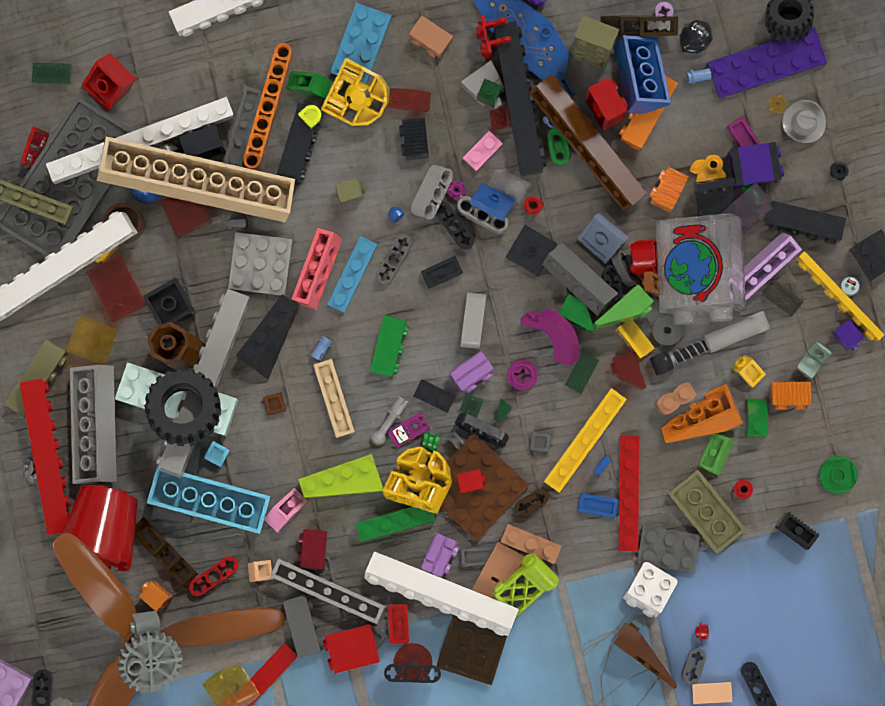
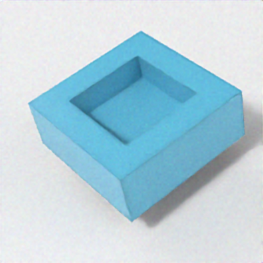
(217, 454)

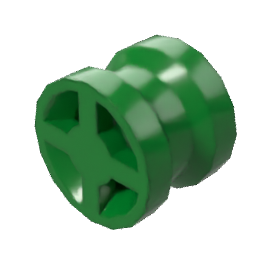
(431, 441)

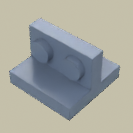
(602, 237)

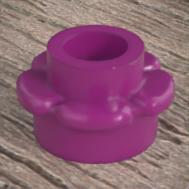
(456, 195)

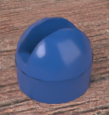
(395, 214)

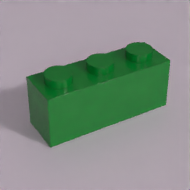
(389, 346)

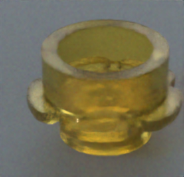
(777, 108)

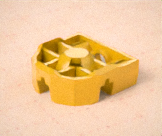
(356, 90)
(431, 494)

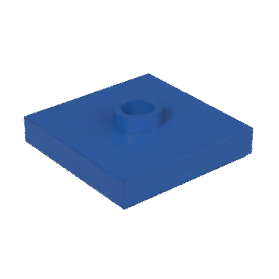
(492, 201)

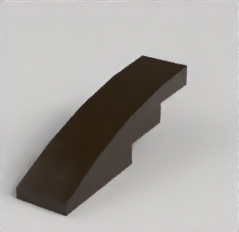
(643, 25)
(164, 552)

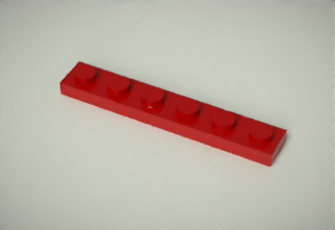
(628, 493)

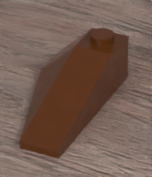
(636, 646)

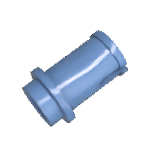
(698, 75)
(321, 348)

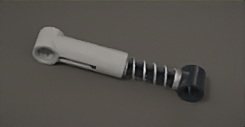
(711, 342)

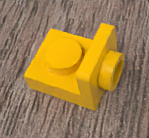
(748, 370)

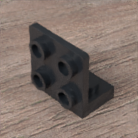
(714, 195)

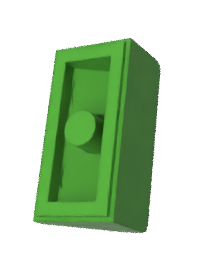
(716, 453)

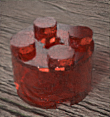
(414, 651)

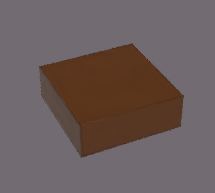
(274, 404)

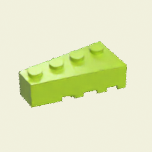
(345, 479)

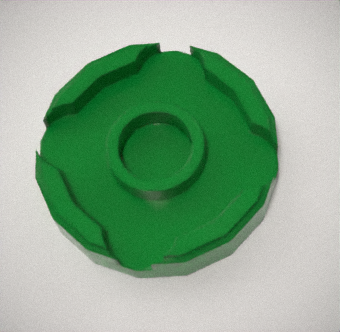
(838, 475)

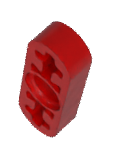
(199, 580)

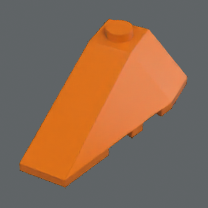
(710, 416)

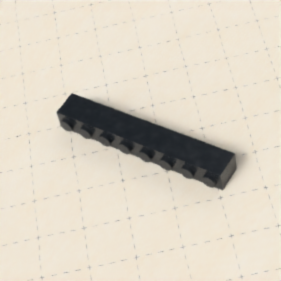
(518, 100)

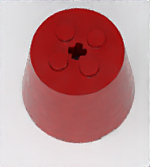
(105, 524)

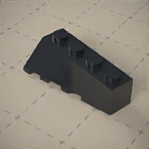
(269, 337)

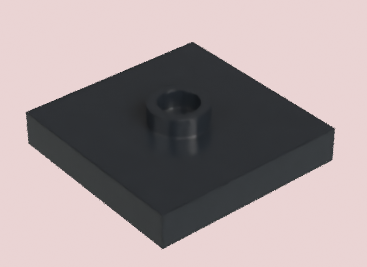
(530, 250)

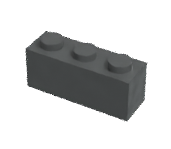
(303, 626)

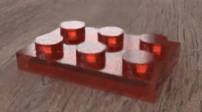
(116, 288)

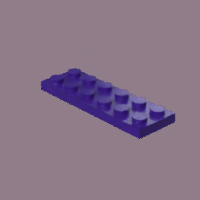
(765, 64)

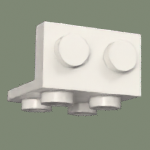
(650, 590)

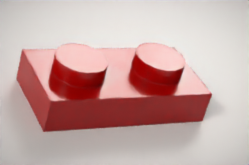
(398, 623)

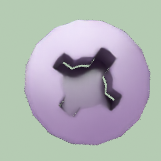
(660, 12)

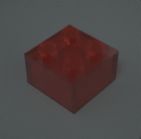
(185, 215)

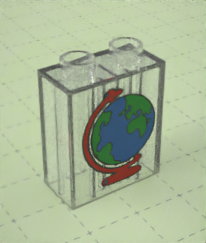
(700, 267)

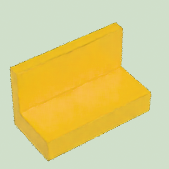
(635, 339)

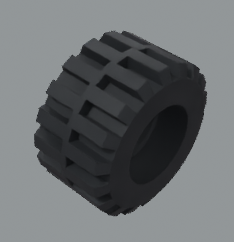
(789, 29)

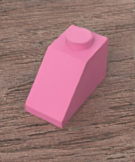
(285, 510)

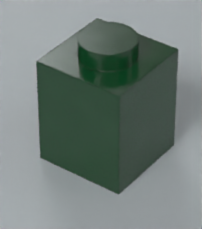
(489, 92)

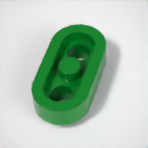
(557, 147)

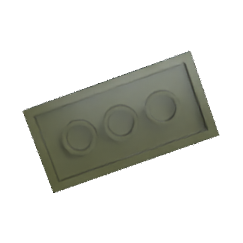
(707, 511)

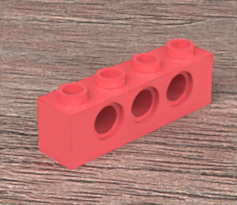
(317, 268)

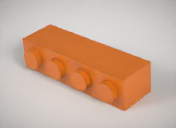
(642, 124)

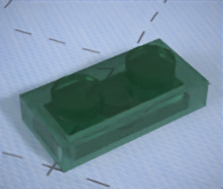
(51, 73)

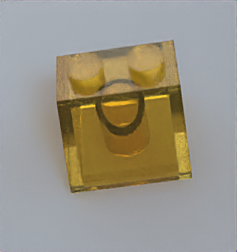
(91, 340)
(231, 687)

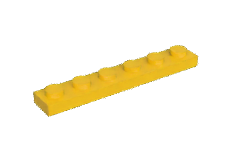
(845, 304)
(585, 440)

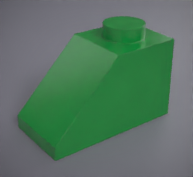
(309, 84)
(576, 313)
(756, 418)

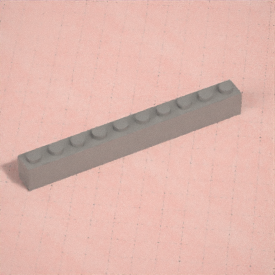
(212, 364)

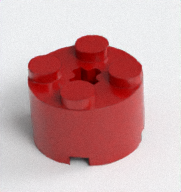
(644, 257)

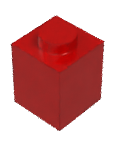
(471, 481)

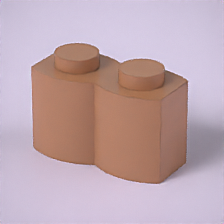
(671, 401)

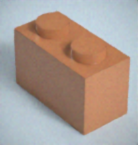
(430, 37)

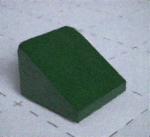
(504, 409)

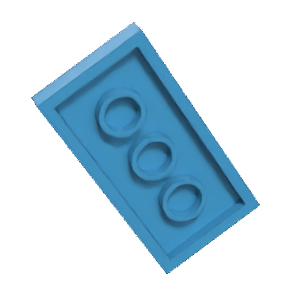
(362, 38)

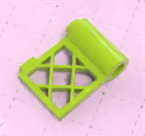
(534, 571)

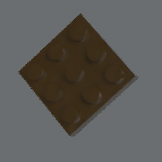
(471, 651)

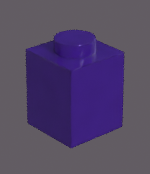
(848, 336)

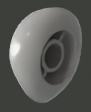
(804, 121)

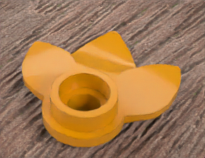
(704, 171)

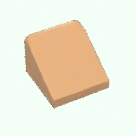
(260, 571)

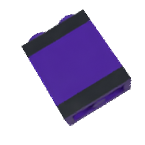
(755, 164)

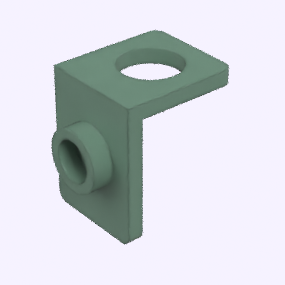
(812, 361)

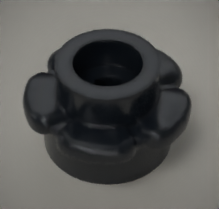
(839, 166)

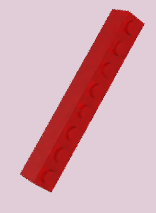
(45, 455)

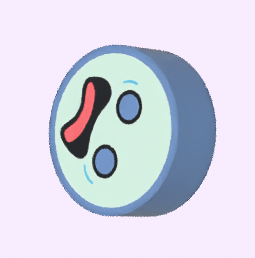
(850, 286)

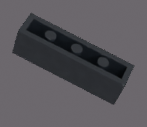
(298, 148)
(805, 222)

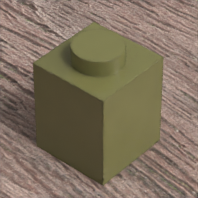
(350, 191)

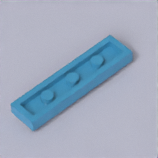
(352, 274)

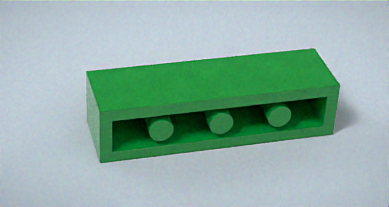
(393, 523)

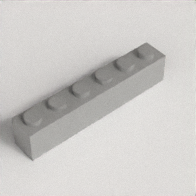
(327, 591)

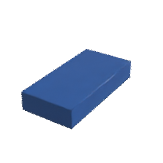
(597, 505)

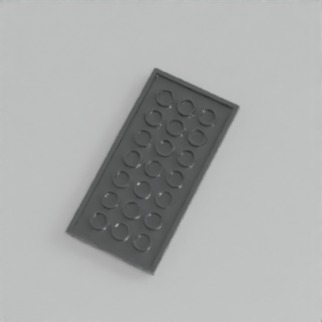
(80, 129)

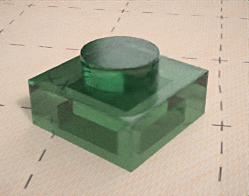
(471, 405)

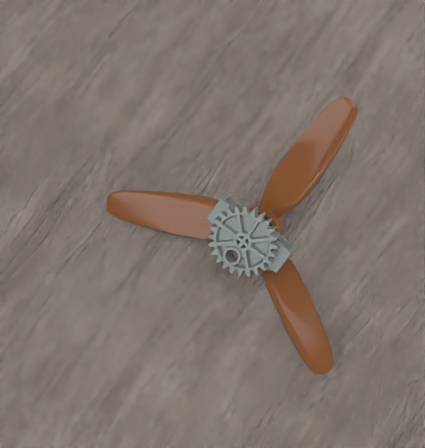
(148, 653)

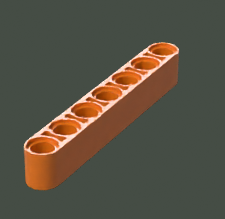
(268, 98)

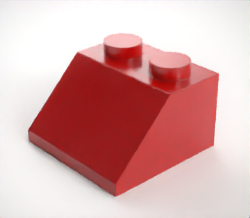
(108, 81)

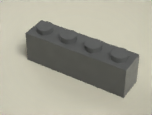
(580, 279)

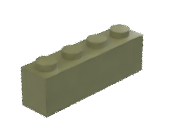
(43, 366)

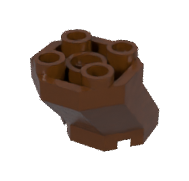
(174, 346)

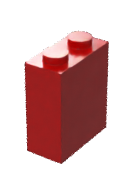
(351, 649)

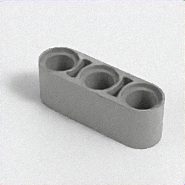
(432, 191)
(472, 215)
(473, 320)

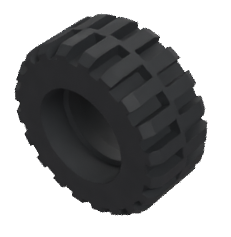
(171, 384)

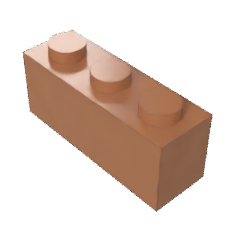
(530, 543)

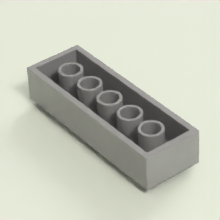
(93, 424)

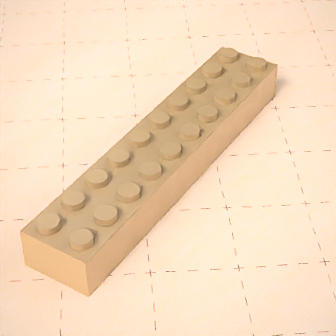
(195, 179)

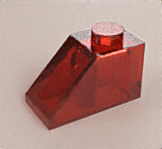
(628, 370)

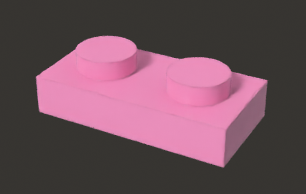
(482, 151)

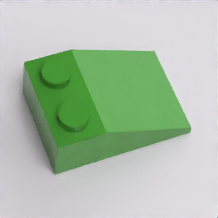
(629, 308)

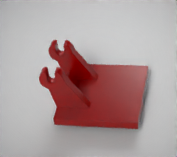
(486, 45)

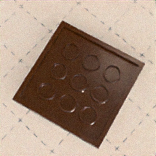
(480, 508)

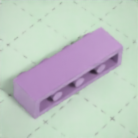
(769, 262)

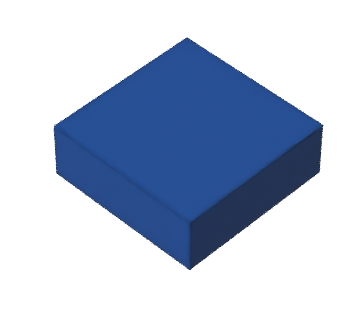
(601, 465)

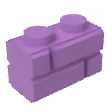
(471, 372)
(439, 555)

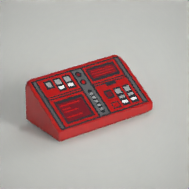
(34, 146)

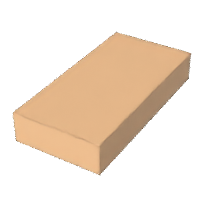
(712, 692)

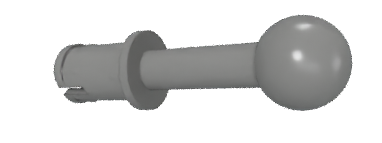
(378, 438)

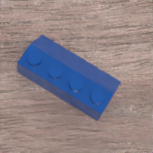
(641, 74)

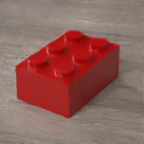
(606, 104)

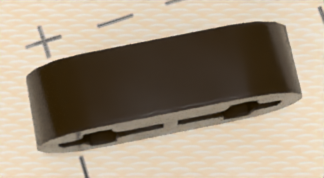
(533, 507)

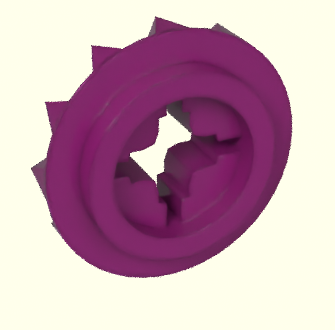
(529, 368)

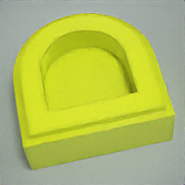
(310, 115)

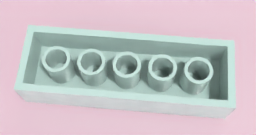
(136, 384)

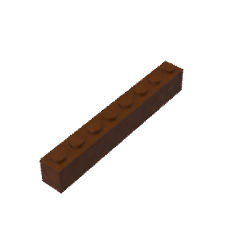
(587, 142)

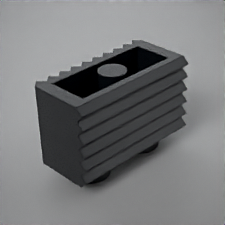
(414, 138)
(797, 530)

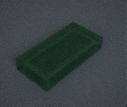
(581, 372)

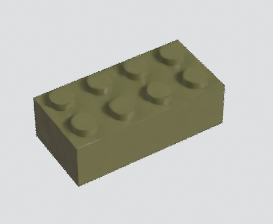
(594, 42)

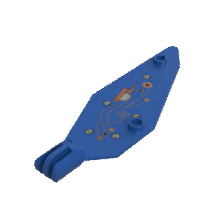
(542, 44)

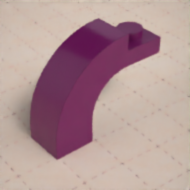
(560, 332)

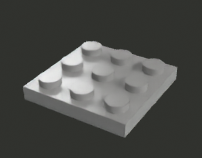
(260, 264)

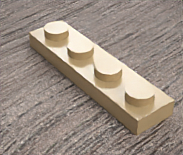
(334, 398)

